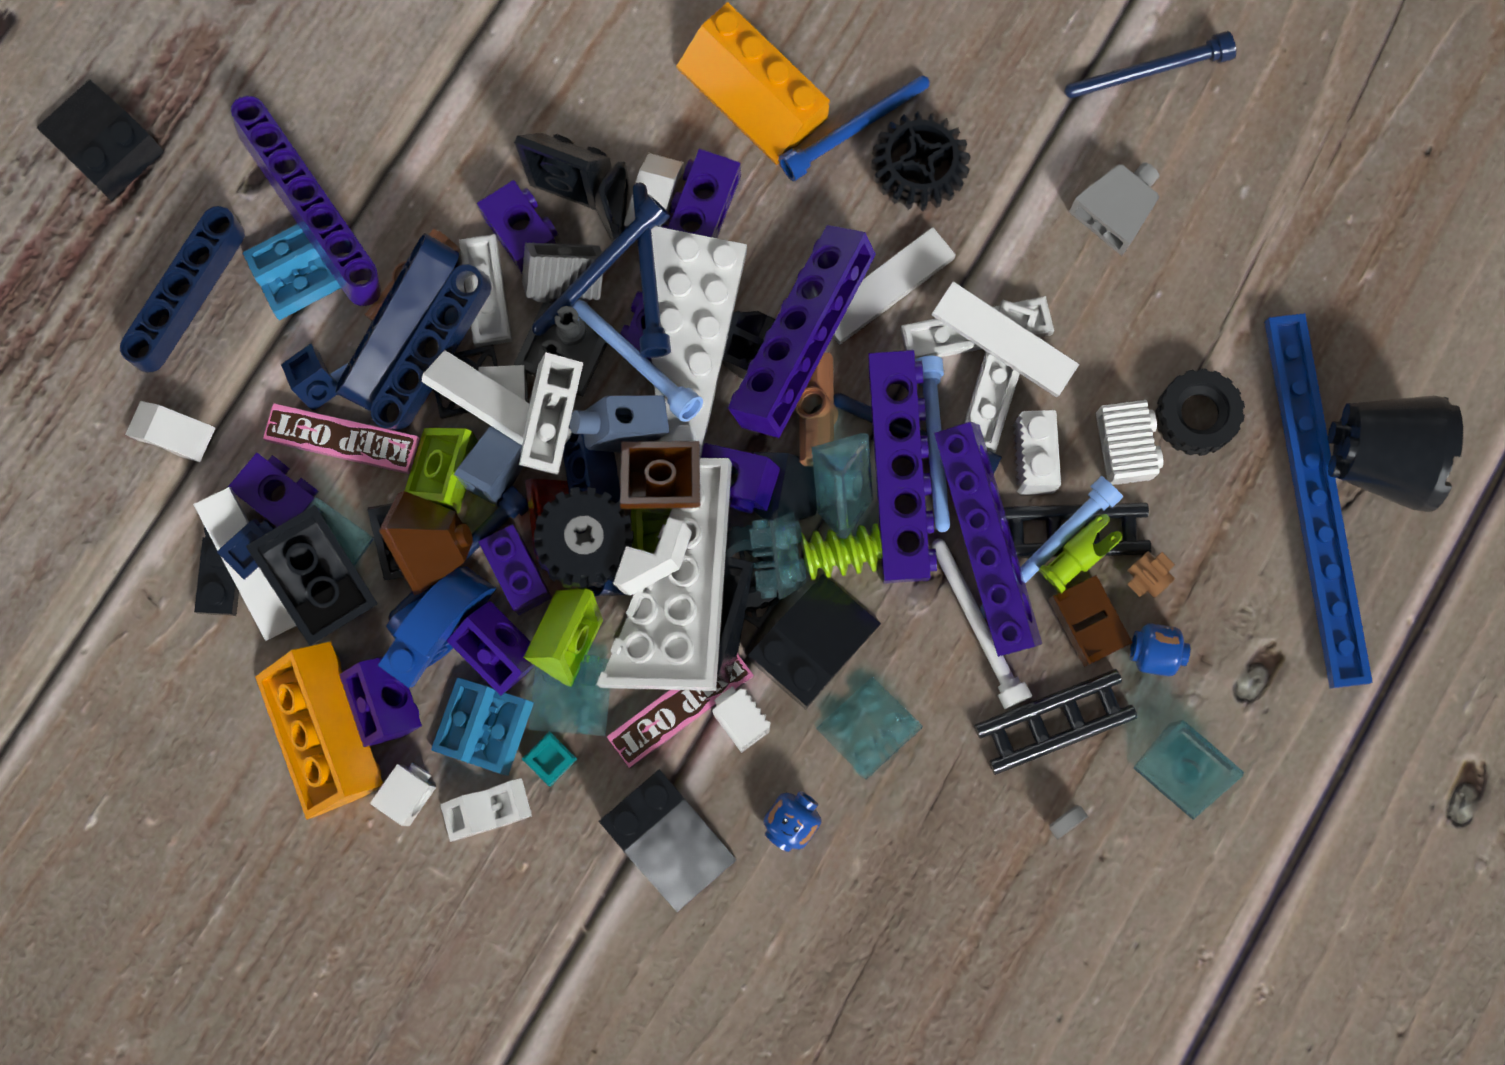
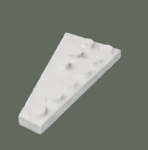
(696, 305)
(676, 621)

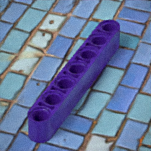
(258, 131)

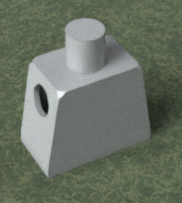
(1117, 204)

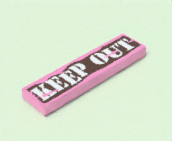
(341, 438)
(669, 716)

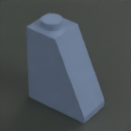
(491, 466)

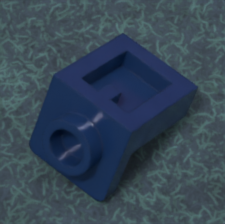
(309, 377)
(236, 553)

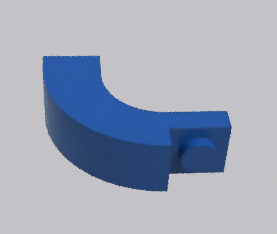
(433, 623)

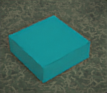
(549, 759)

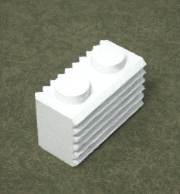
(1129, 442)
(1037, 452)
(740, 718)

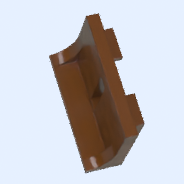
(1099, 638)

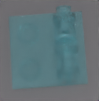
(789, 570)
(574, 708)
(869, 728)

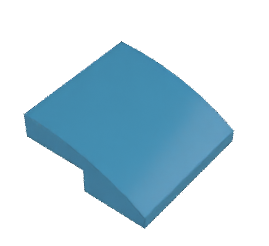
(290, 272)
(482, 726)

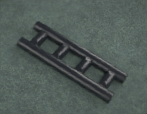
(1055, 513)
(1047, 744)

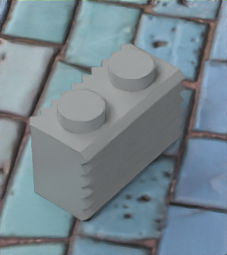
(554, 267)

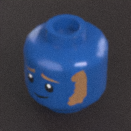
(1159, 650)
(792, 821)

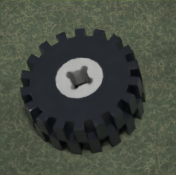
(572, 555)

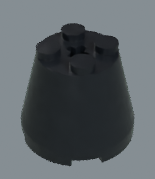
(1398, 449)

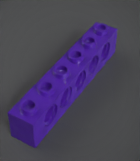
(705, 172)
(802, 331)
(884, 371)
(988, 538)

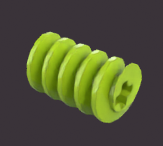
(842, 551)

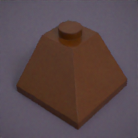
(660, 474)
(425, 540)

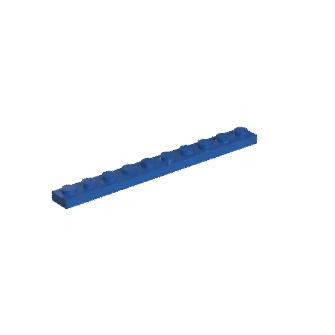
(1318, 502)

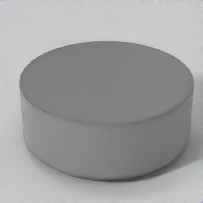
(1068, 821)

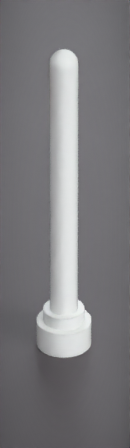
(1011, 689)

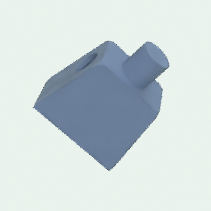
(621, 420)

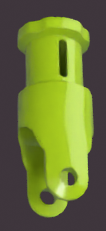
(1080, 554)

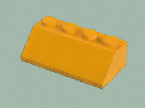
(753, 83)
(317, 729)

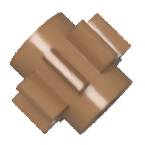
(1151, 574)

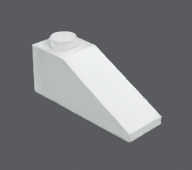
(550, 412)

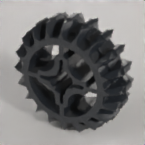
(944, 148)

